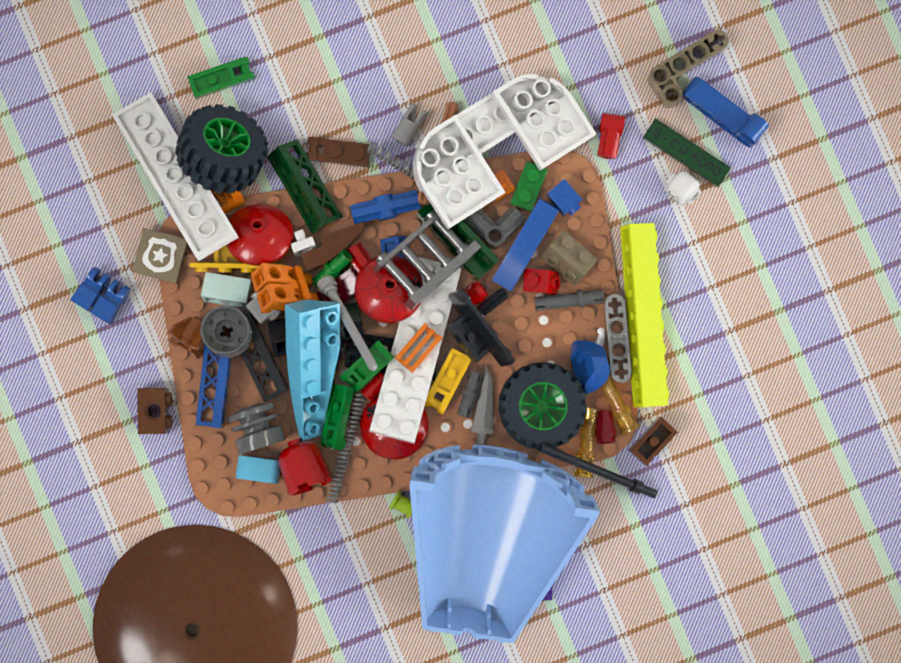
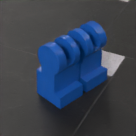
(104, 306)

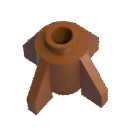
(188, 336)

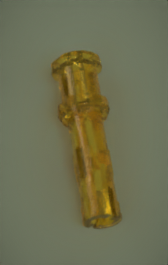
(621, 411)
(587, 442)

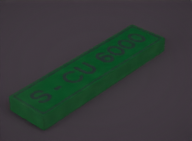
(686, 152)

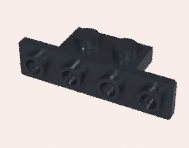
(474, 332)

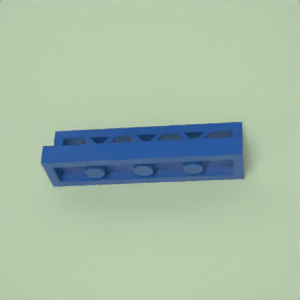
(221, 389)

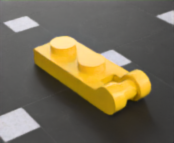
(448, 380)

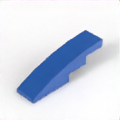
(525, 244)

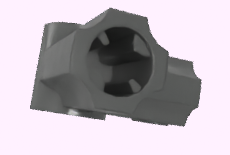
(505, 225)

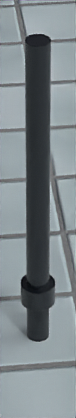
(634, 485)

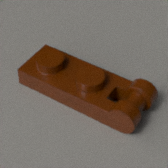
(339, 152)

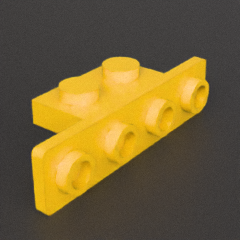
(224, 262)

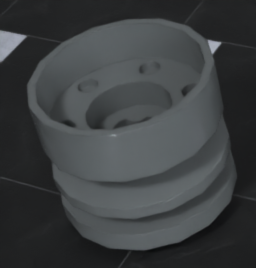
(213, 328)
(256, 428)

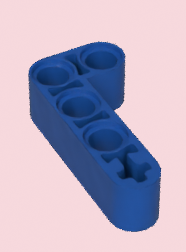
(724, 112)

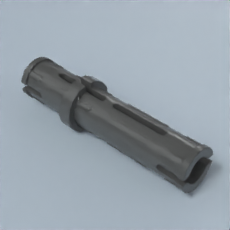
(569, 300)

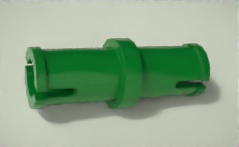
(333, 267)

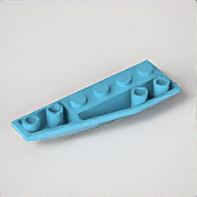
(311, 360)

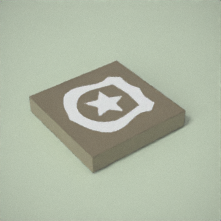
(160, 255)

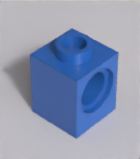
(564, 198)

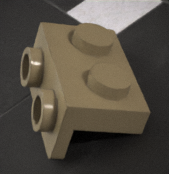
(569, 258)

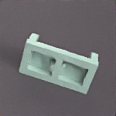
(226, 290)

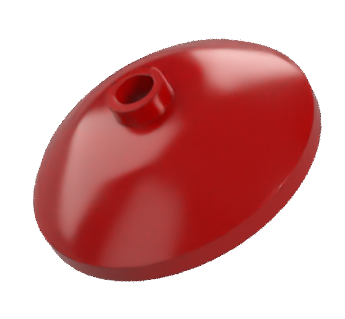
(263, 243)

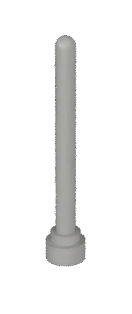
(329, 287)

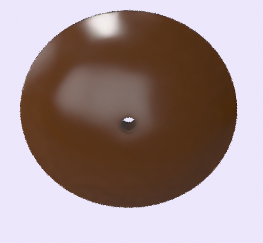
(199, 579)

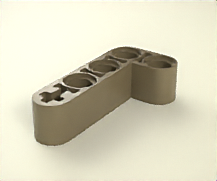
(689, 62)

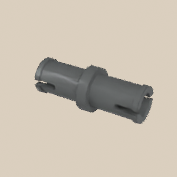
(470, 394)

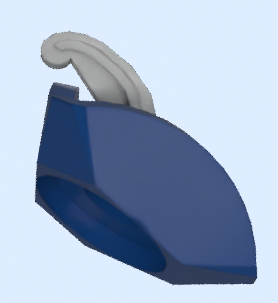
(590, 362)

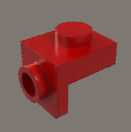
(541, 281)

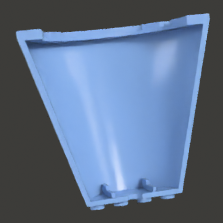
(492, 537)

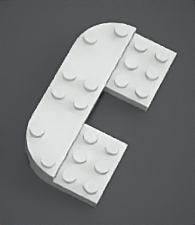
(450, 159)

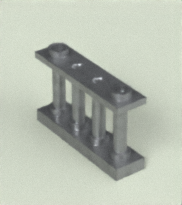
(432, 279)

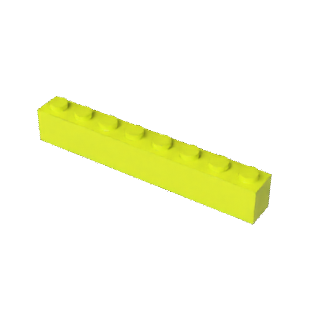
(644, 315)

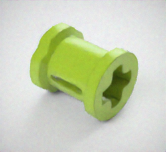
(402, 504)

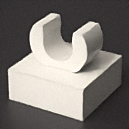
(303, 244)

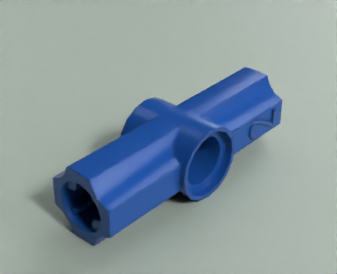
(385, 207)

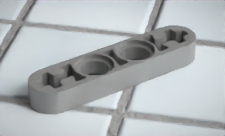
(621, 338)

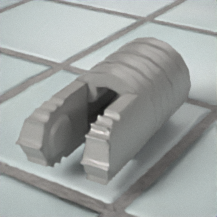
(407, 129)

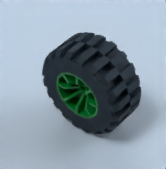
(221, 148)
(542, 405)

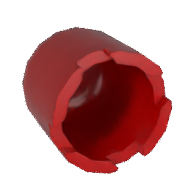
(303, 467)

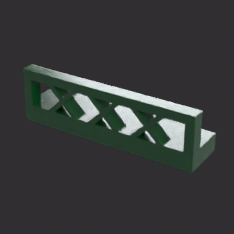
(300, 187)
(479, 263)

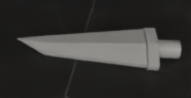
(484, 411)

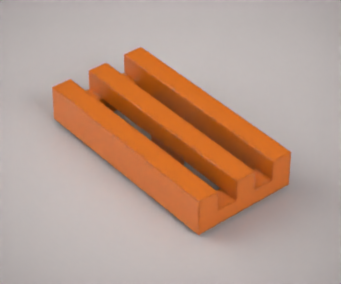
(431, 333)

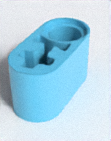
(258, 469)

